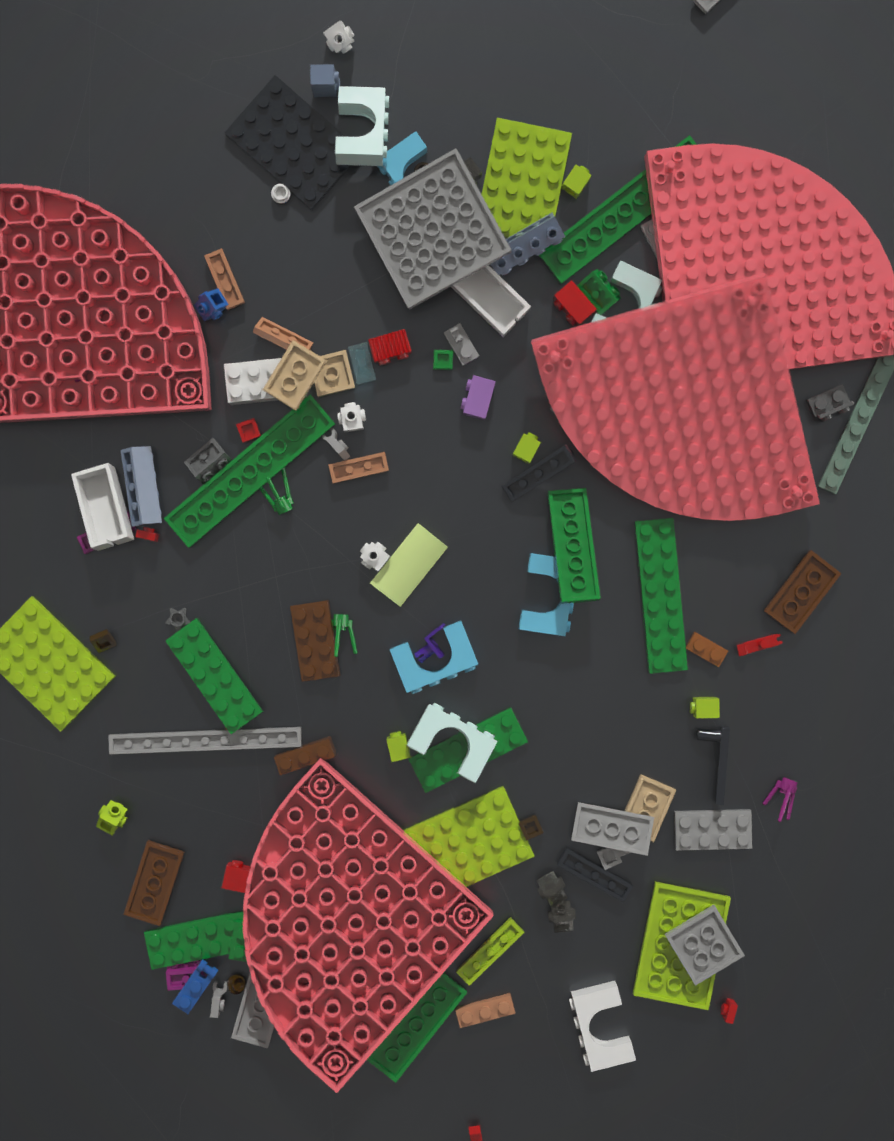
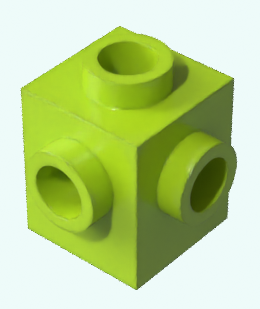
(111, 817)

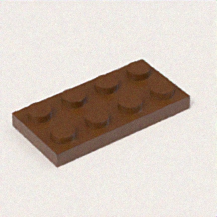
(802, 592)
(315, 640)
(154, 883)

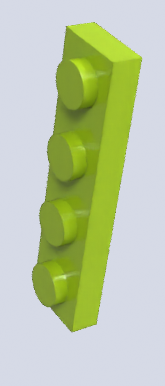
(489, 951)

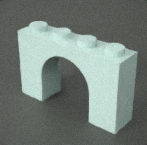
(367, 149)
(636, 281)
(479, 744)

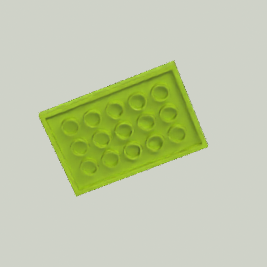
(524, 173)
(49, 664)
(475, 837)
(659, 968)

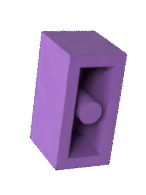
(478, 398)

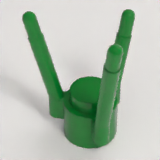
(281, 503)
(340, 623)

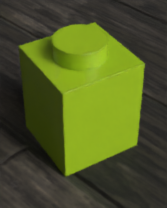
(576, 181)
(526, 447)
(705, 707)
(397, 746)

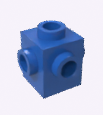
(211, 304)

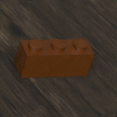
(305, 755)

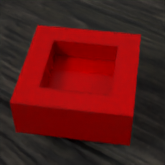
(248, 430)
(147, 533)
(728, 1010)

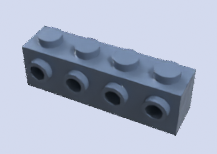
(529, 242)
(141, 486)

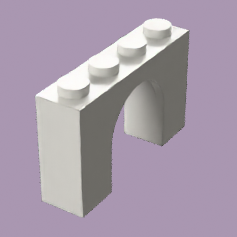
(599, 1053)

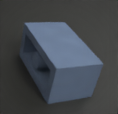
(324, 80)

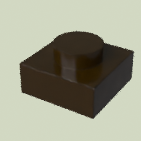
(102, 641)
(530, 827)

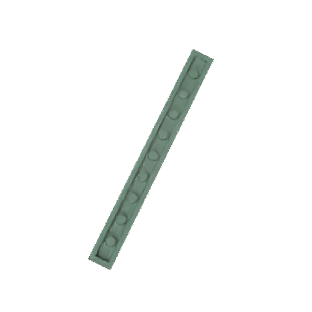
(857, 424)

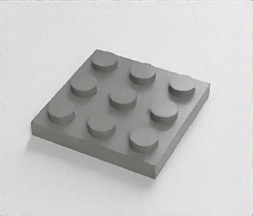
(704, 944)

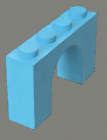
(402, 156)
(551, 622)
(416, 677)

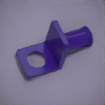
(431, 646)

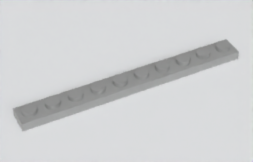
(205, 740)

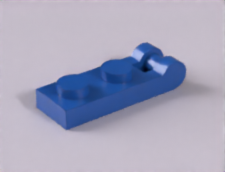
(194, 987)

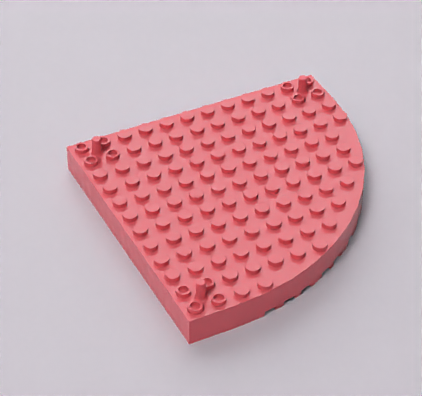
(750, 213)
(94, 307)
(686, 403)
(347, 923)

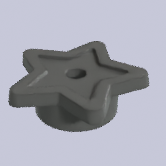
(173, 618)

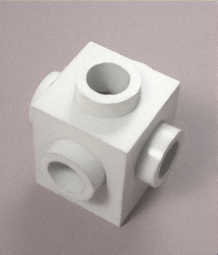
(332, 35)
(351, 424)
(381, 559)

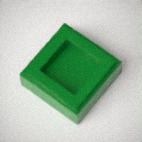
(443, 360)

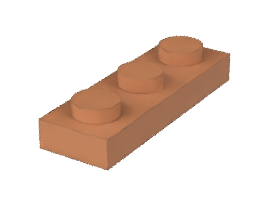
(224, 278)
(279, 334)
(358, 467)
(485, 1010)

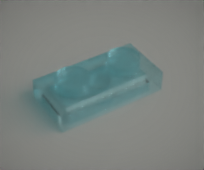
(362, 363)

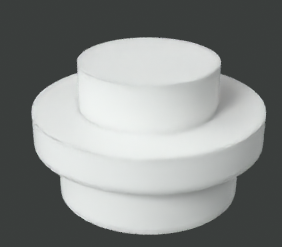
(280, 193)

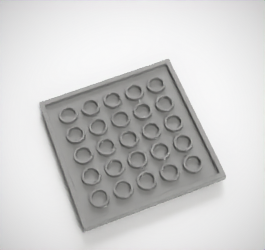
(432, 229)

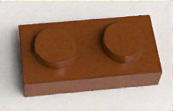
(706, 649)

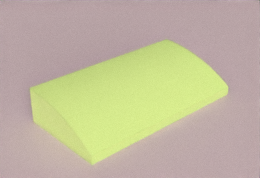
(408, 565)

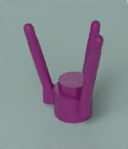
(789, 788)

